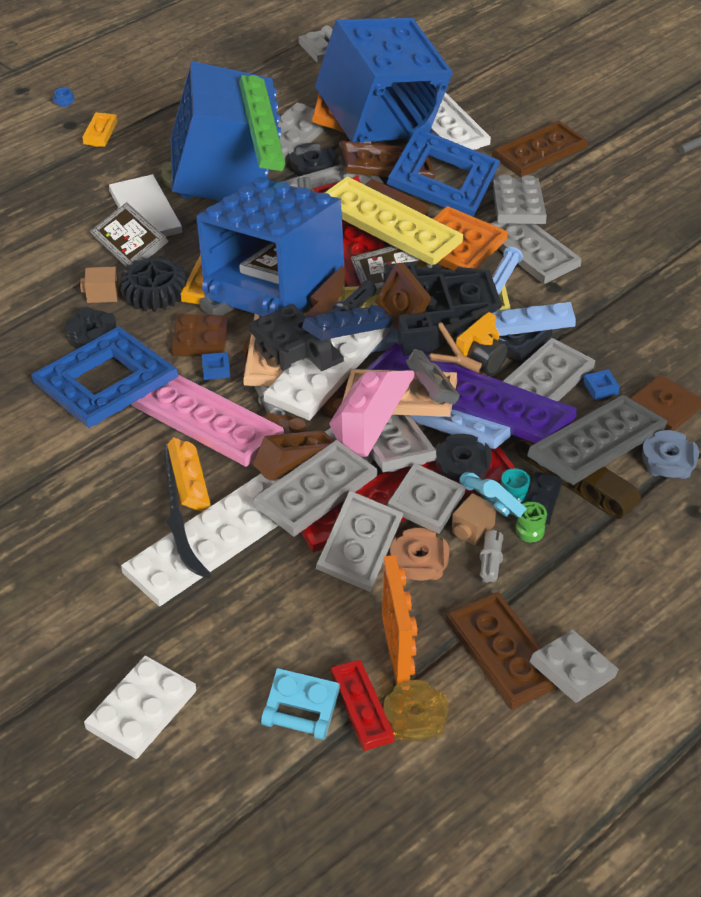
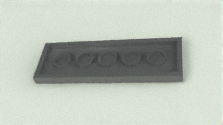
(596, 439)

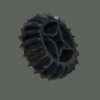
(152, 283)

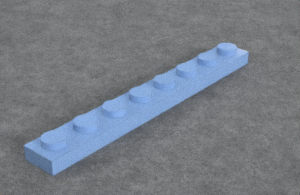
(514, 322)

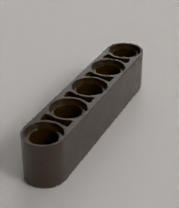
(601, 488)

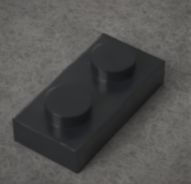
(545, 491)

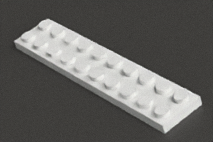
(213, 537)

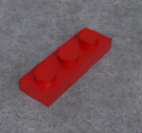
(362, 705)

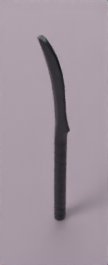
(176, 523)

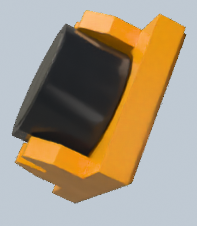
(486, 345)

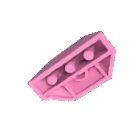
(369, 408)

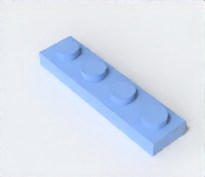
(461, 423)

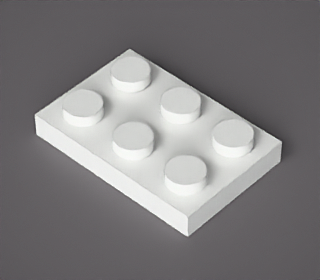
(140, 707)

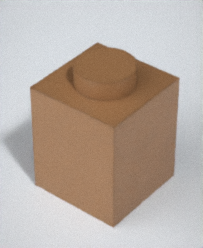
(100, 284)
(473, 519)

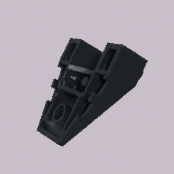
(457, 301)

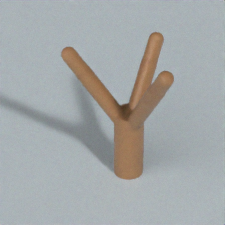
(459, 359)

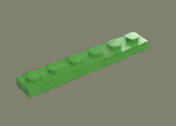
(261, 123)

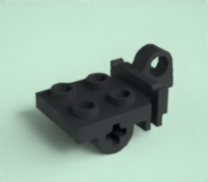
(283, 337)

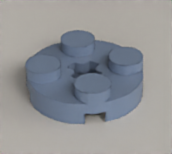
(659, 463)

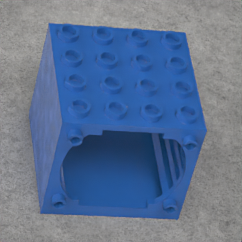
(382, 78)

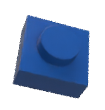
(215, 366)
(601, 384)

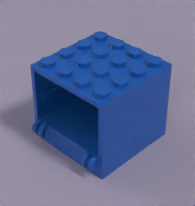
(212, 134)
(306, 239)

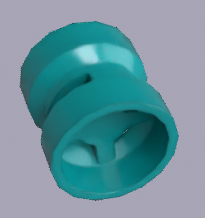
(516, 483)

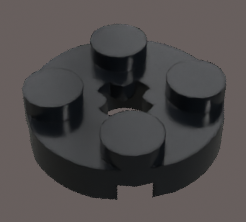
(311, 158)
(85, 320)
(477, 457)

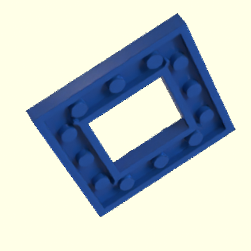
(406, 174)
(90, 409)

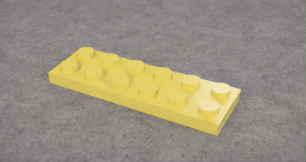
(395, 222)

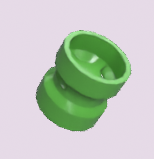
(531, 524)

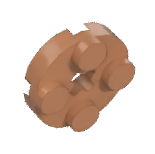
(426, 567)

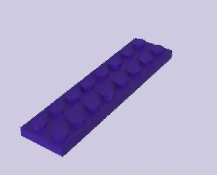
(490, 399)

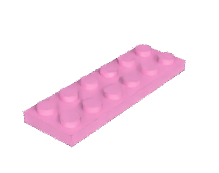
(209, 419)

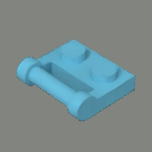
(493, 493)
(301, 693)

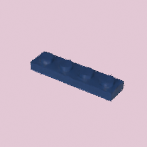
(347, 322)

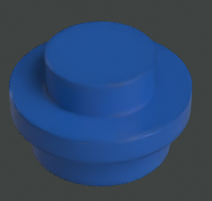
(63, 97)

